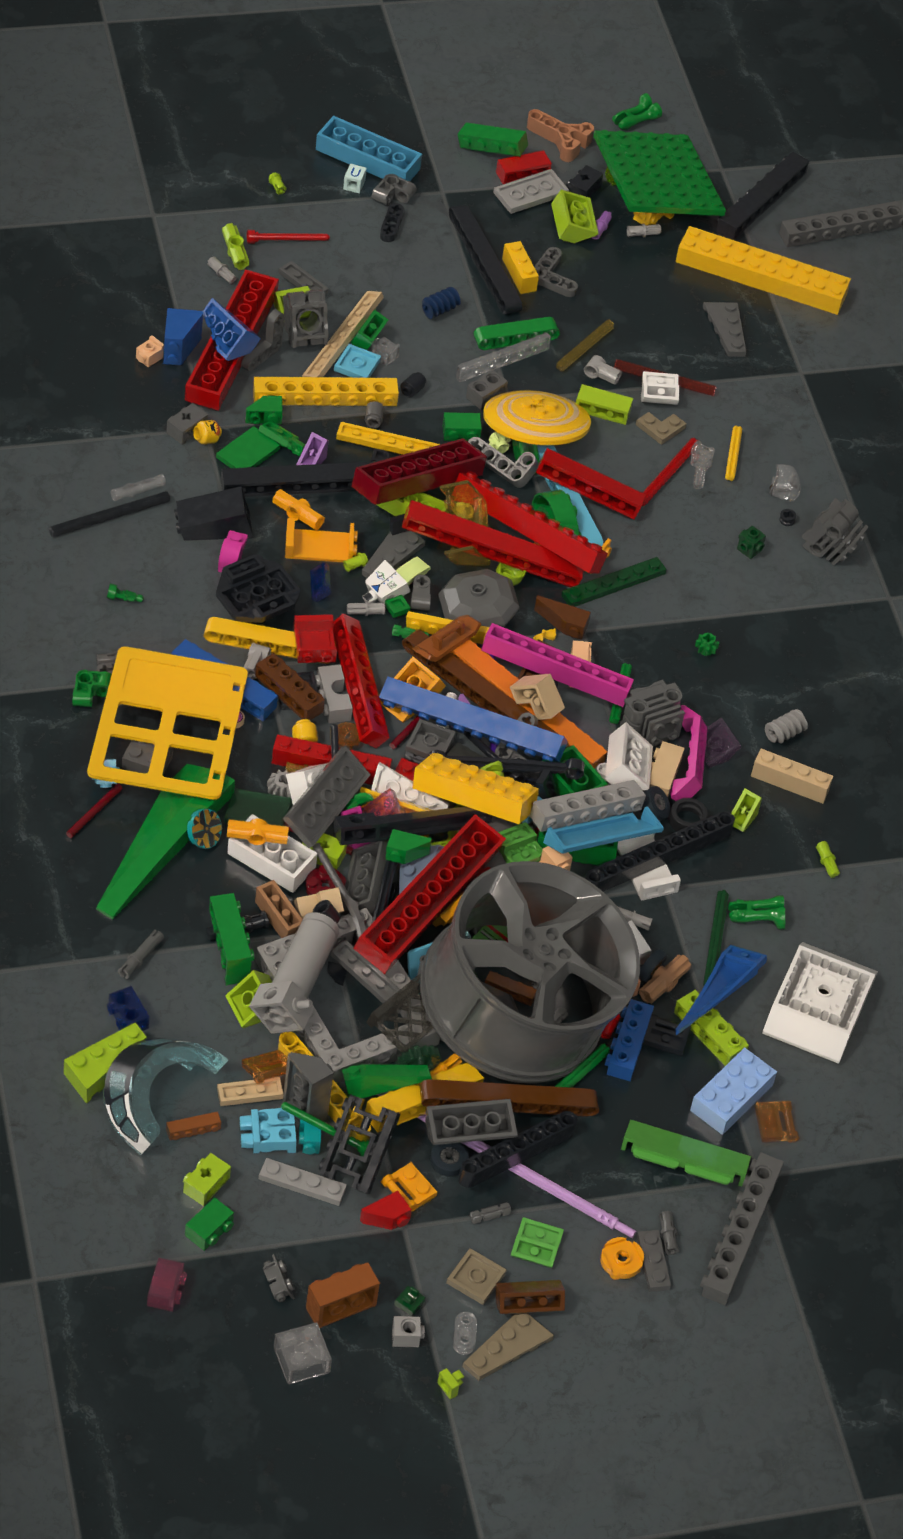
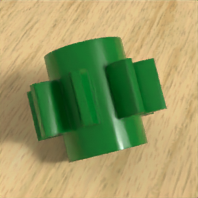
(707, 644)

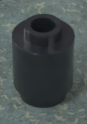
(413, 384)

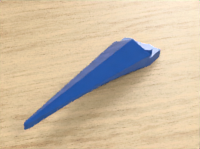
(731, 972)

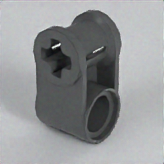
(421, 593)

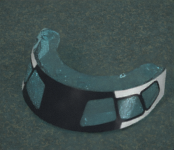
(131, 1078)

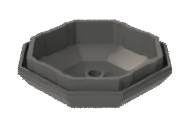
(480, 595)

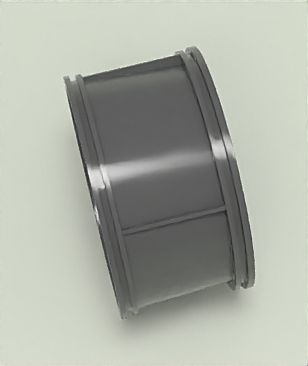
(553, 929)

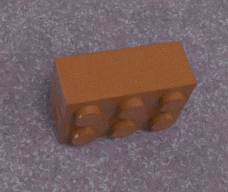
(342, 1294)

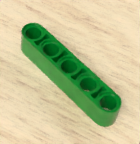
(514, 332)

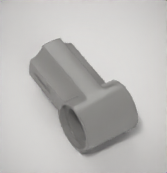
(598, 368)
(255, 655)

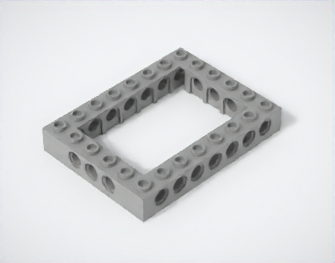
(315, 1034)

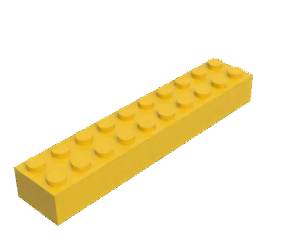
(763, 270)

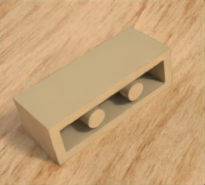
(665, 766)

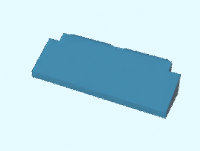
(602, 831)

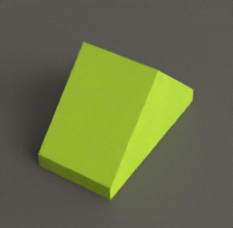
(746, 809)

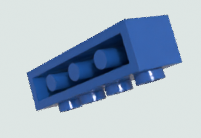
(629, 1041)

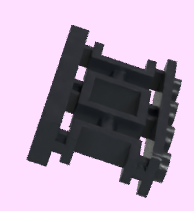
(375, 1150)

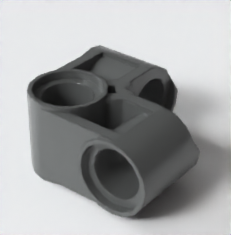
(393, 188)

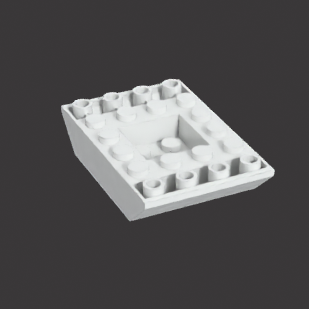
(815, 1019)

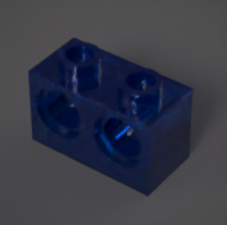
(131, 1012)

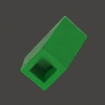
(265, 410)

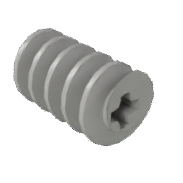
(786, 726)

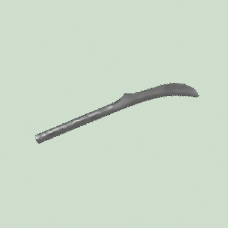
(350, 903)

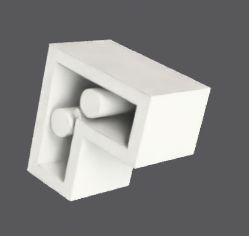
(301, 779)

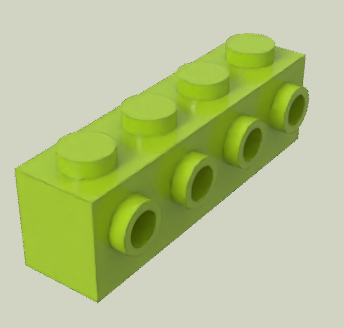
(712, 1030)

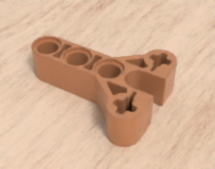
(566, 136)

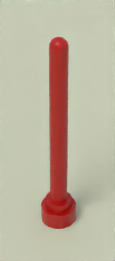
(253, 236)

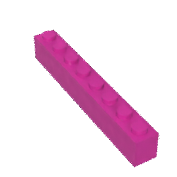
(561, 665)

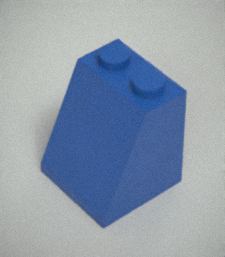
(181, 334)

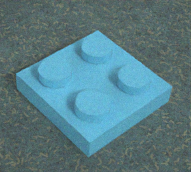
(357, 362)

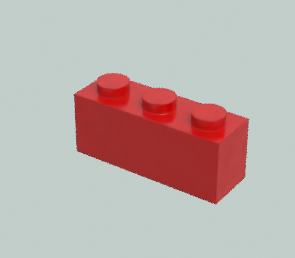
(518, 167)

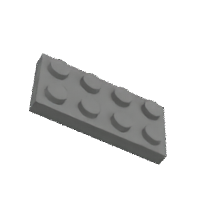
(529, 191)

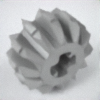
(278, 784)

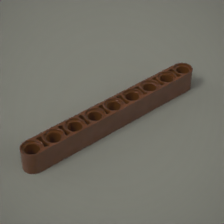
(523, 1097)

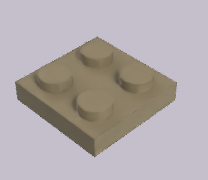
(476, 1276)

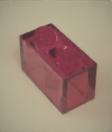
(165, 1284)

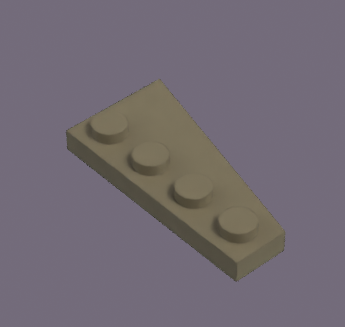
(507, 1344)

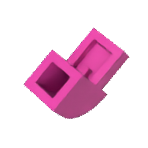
(232, 549)

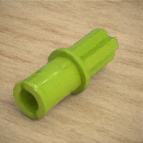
(827, 859)

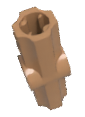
(665, 979)

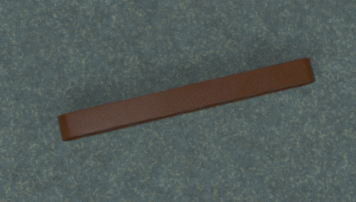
(469, 682)

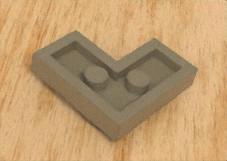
(660, 430)

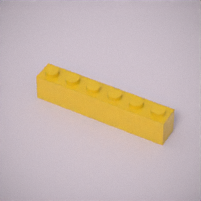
(408, 1099)

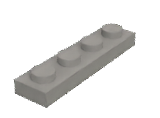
(302, 1181)

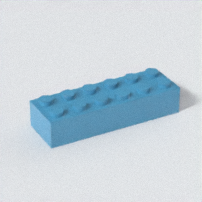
(367, 149)

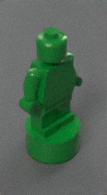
(127, 595)

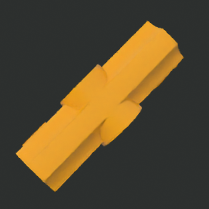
(298, 509)
(257, 831)

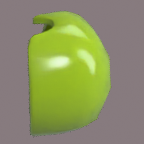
(510, 572)

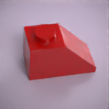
(387, 1212)

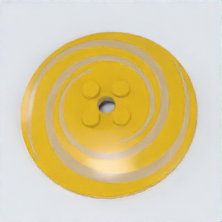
(537, 417)

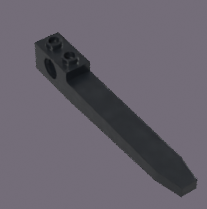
(372, 828)

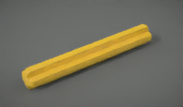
(733, 453)

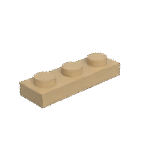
(249, 1091)

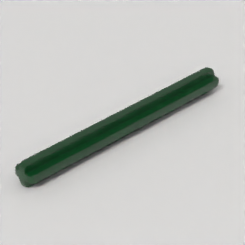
(716, 933)

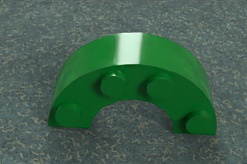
(557, 506)

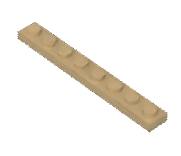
(344, 334)

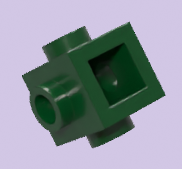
(751, 542)

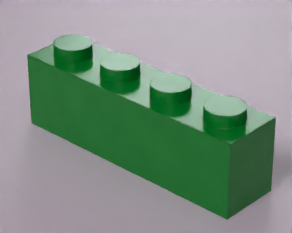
(493, 139)

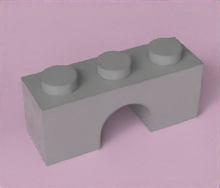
(336, 706)

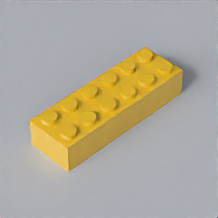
(475, 788)

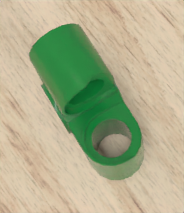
(89, 685)

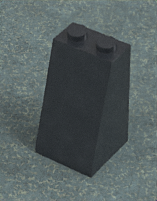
(213, 515)

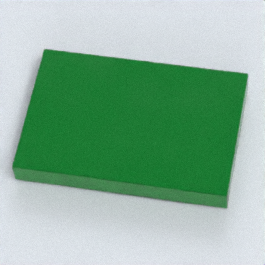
(248, 450)

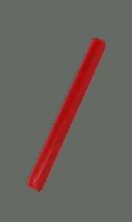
(668, 471)

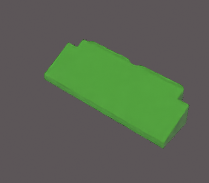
(691, 1154)

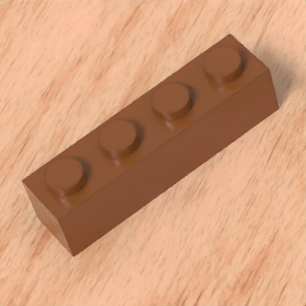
(518, 990)
(193, 1125)

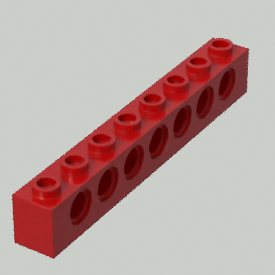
(360, 681)

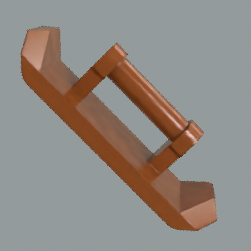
(448, 638)

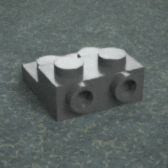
(429, 737)

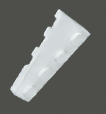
(388, 778)

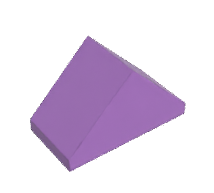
(314, 451)

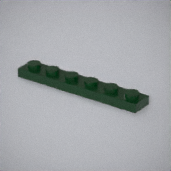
(614, 582)

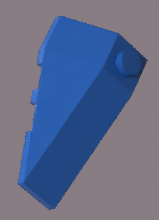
(229, 333)

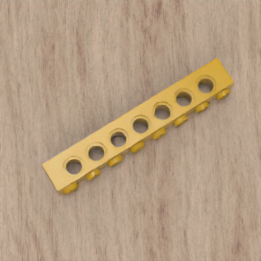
(328, 390)

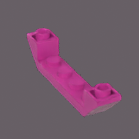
(690, 785)

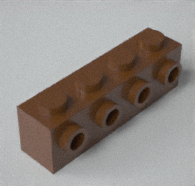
(290, 687)

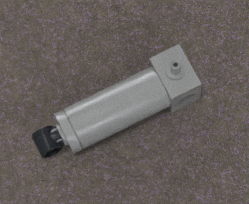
(285, 1002)

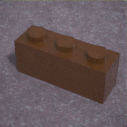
(530, 1296)

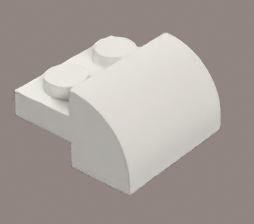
(660, 388)

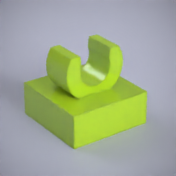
(450, 1382)

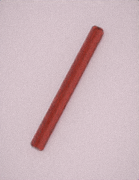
(682, 381)

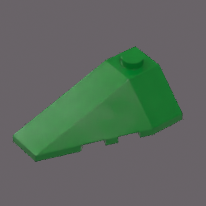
(375, 1079)

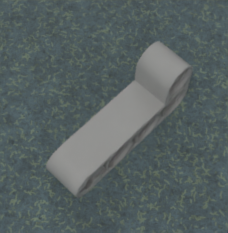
(513, 469)

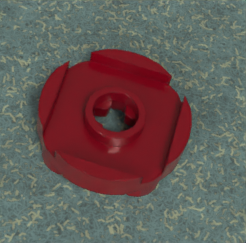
(317, 877)

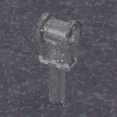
(702, 461)

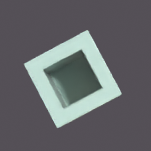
(354, 178)

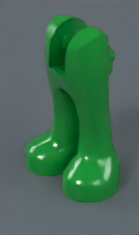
(642, 112)
(752, 910)

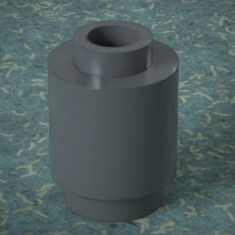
(374, 414)

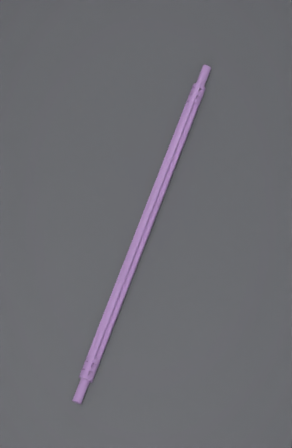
(556, 1190)

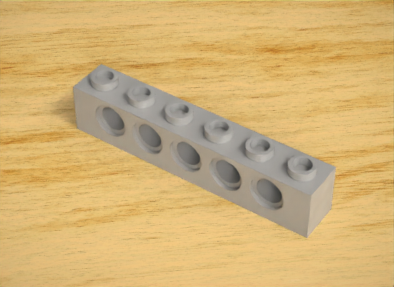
(587, 805)

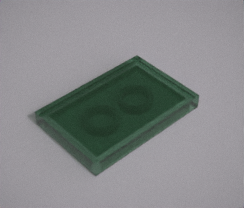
(262, 805)

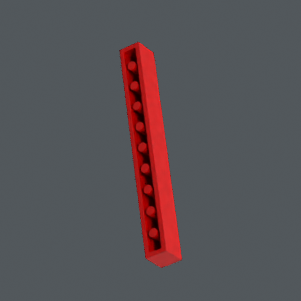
(538, 527)
(490, 543)

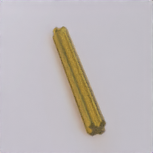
(583, 346)

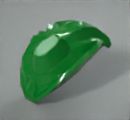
(359, 800)

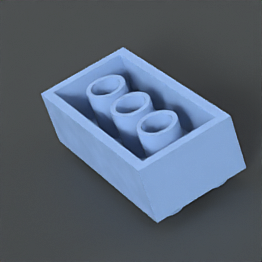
(733, 1091)

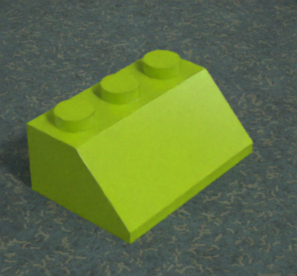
(574, 217)

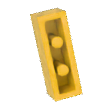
(520, 267)

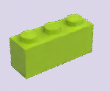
(605, 404)

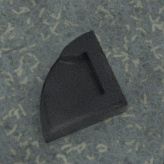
(337, 972)

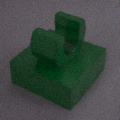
(410, 1300)

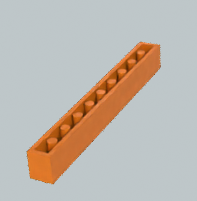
(503, 679)

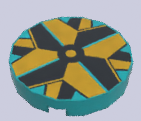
(204, 828)

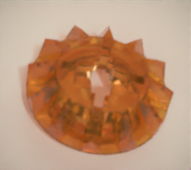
(343, 730)

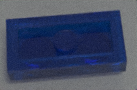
(320, 582)

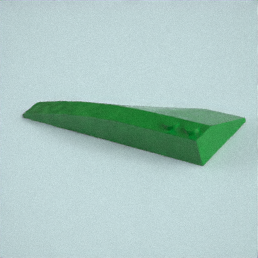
(160, 838)

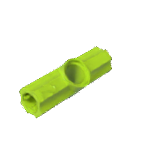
(235, 246)

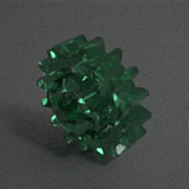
(420, 1056)

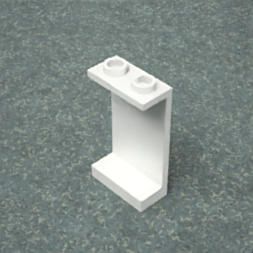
(655, 882)

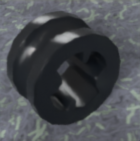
(791, 517)

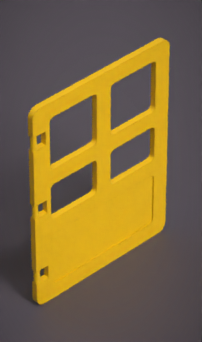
(175, 688)

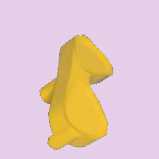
(549, 634)

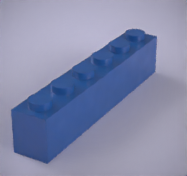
(256, 698)

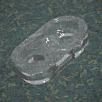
(464, 1331)

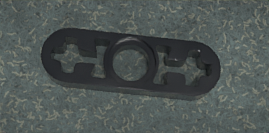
(393, 228)

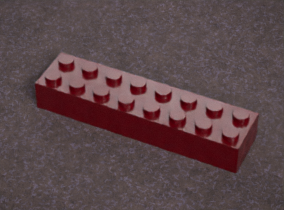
(417, 471)

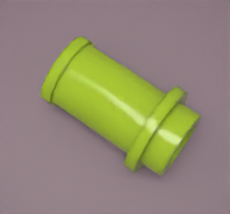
(275, 180)
(356, 561)

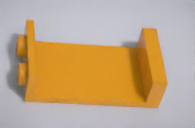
(319, 544)

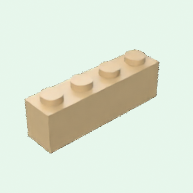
(792, 776)

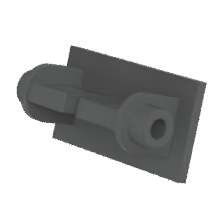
(276, 1271)

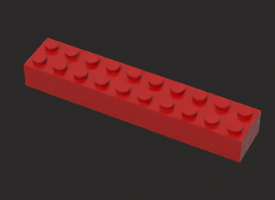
(214, 373)
(429, 894)

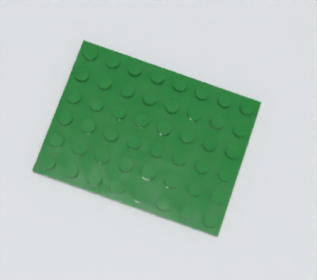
(659, 173)

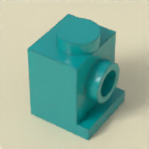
(310, 1138)

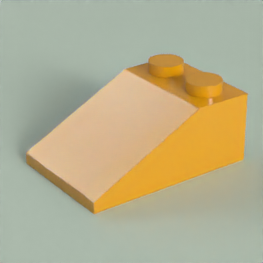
(418, 675)

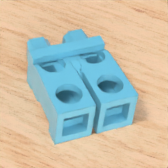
(270, 1130)

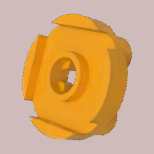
(622, 1269)

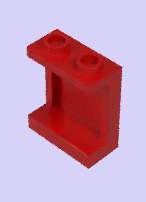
(314, 638)

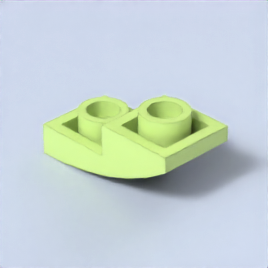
(412, 569)

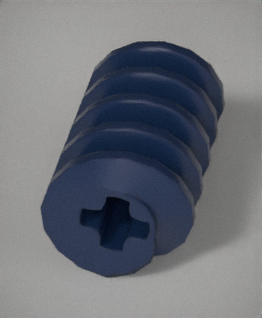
(440, 302)

